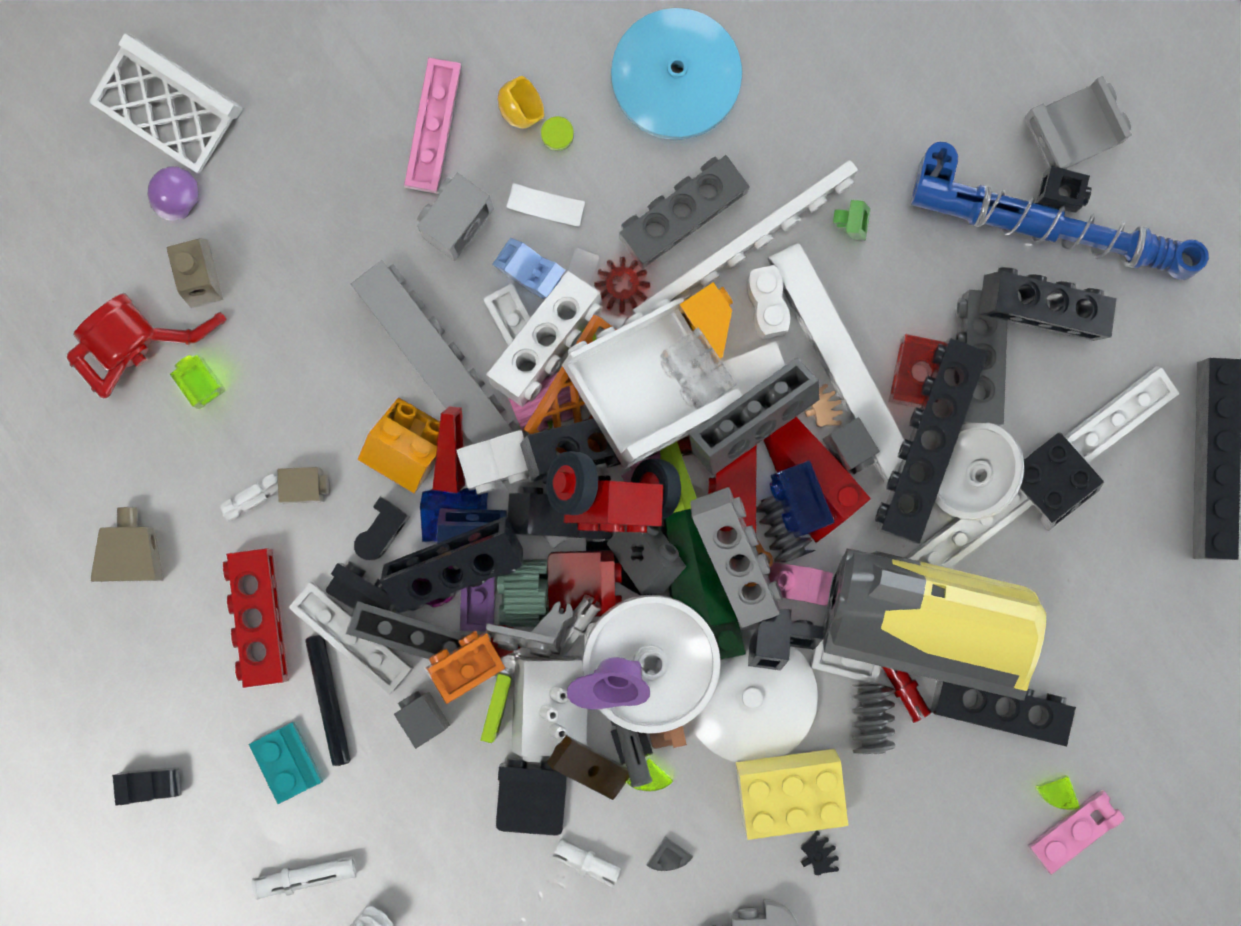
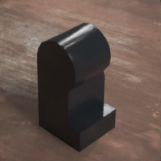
(382, 532)
(146, 785)

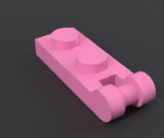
(1075, 832)

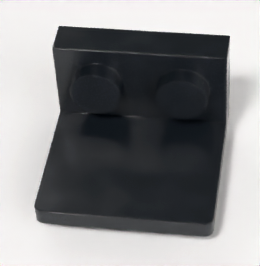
(1058, 480)

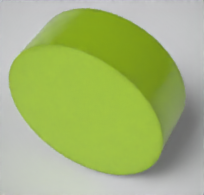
(557, 133)

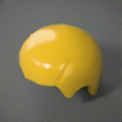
(520, 103)

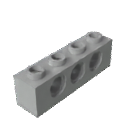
(749, 603)

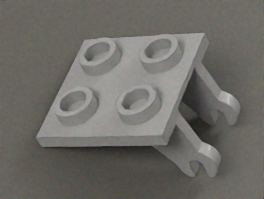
(542, 639)

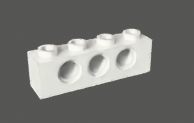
(567, 295)

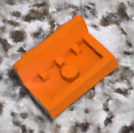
(464, 667)

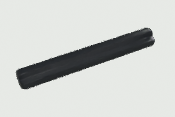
(327, 700)

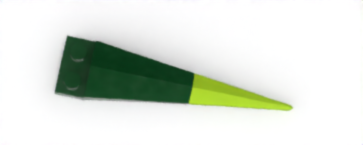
(699, 582)

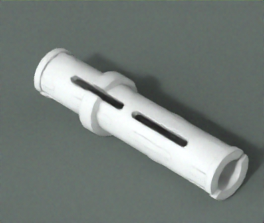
(297, 879)

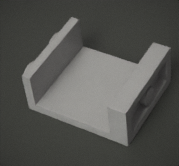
(1079, 125)

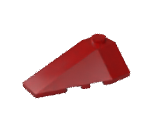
(796, 444)

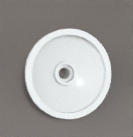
(981, 450)

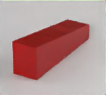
(448, 469)

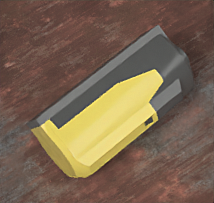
(934, 622)

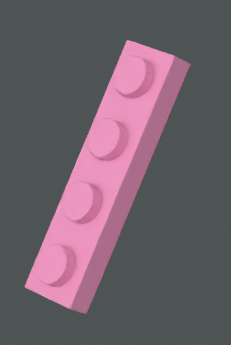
(433, 125)

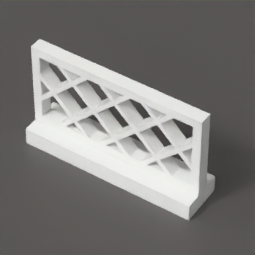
(173, 76)

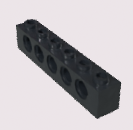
(969, 364)

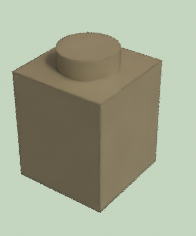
(302, 485)

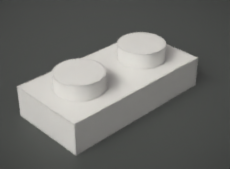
(844, 666)

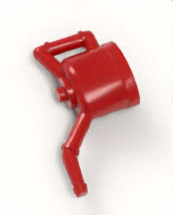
(120, 338)

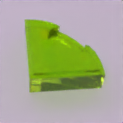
(659, 778)
(1059, 793)

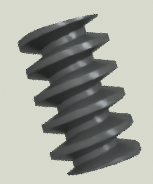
(785, 542)
(873, 719)

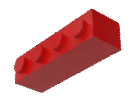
(741, 479)

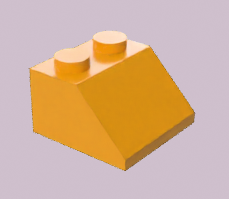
(711, 313)

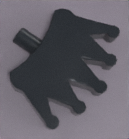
(818, 855)

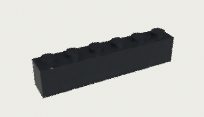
(1217, 460)

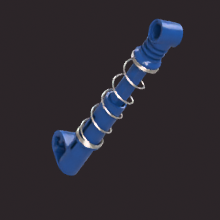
(1039, 221)

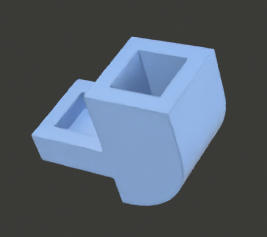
(528, 268)

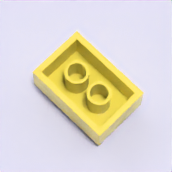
(792, 794)

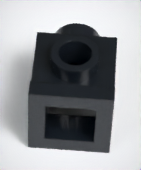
(1073, 182)

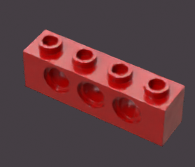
(265, 599)

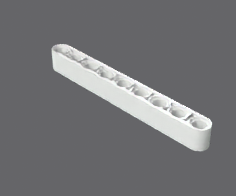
(842, 361)

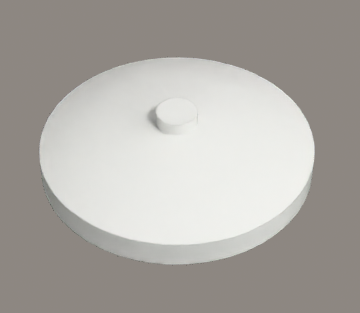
(675, 656)
(758, 709)

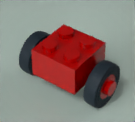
(584, 500)

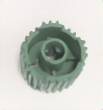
(524, 594)

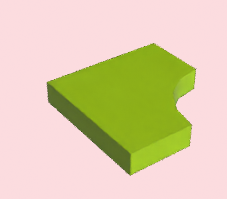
(496, 708)

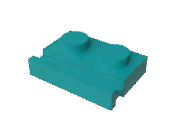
(285, 762)

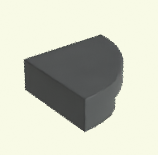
(668, 856)

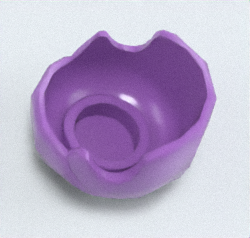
(172, 193)

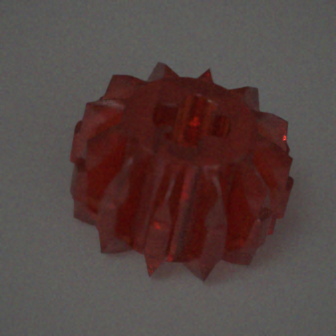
(618, 274)

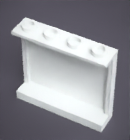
(629, 389)

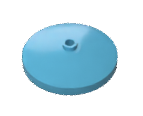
(670, 102)

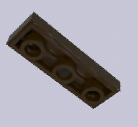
(588, 767)

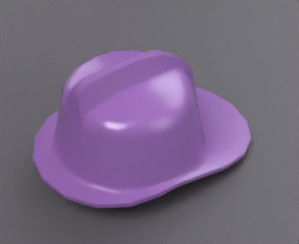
(611, 685)

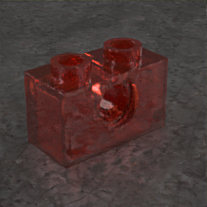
(912, 351)

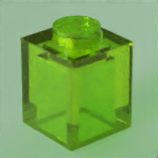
(197, 381)

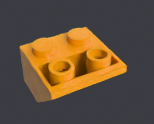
(402, 445)

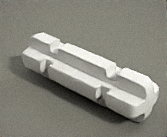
(250, 498)

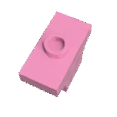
(802, 583)

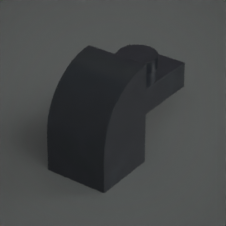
(772, 640)

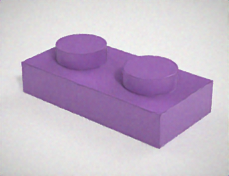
(477, 606)

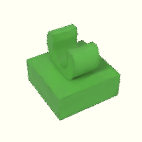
(854, 220)

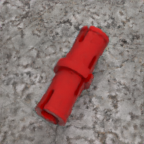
(908, 693)

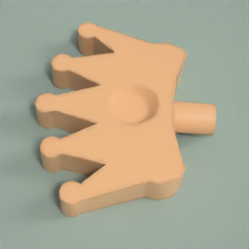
(822, 409)

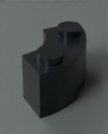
(533, 515)

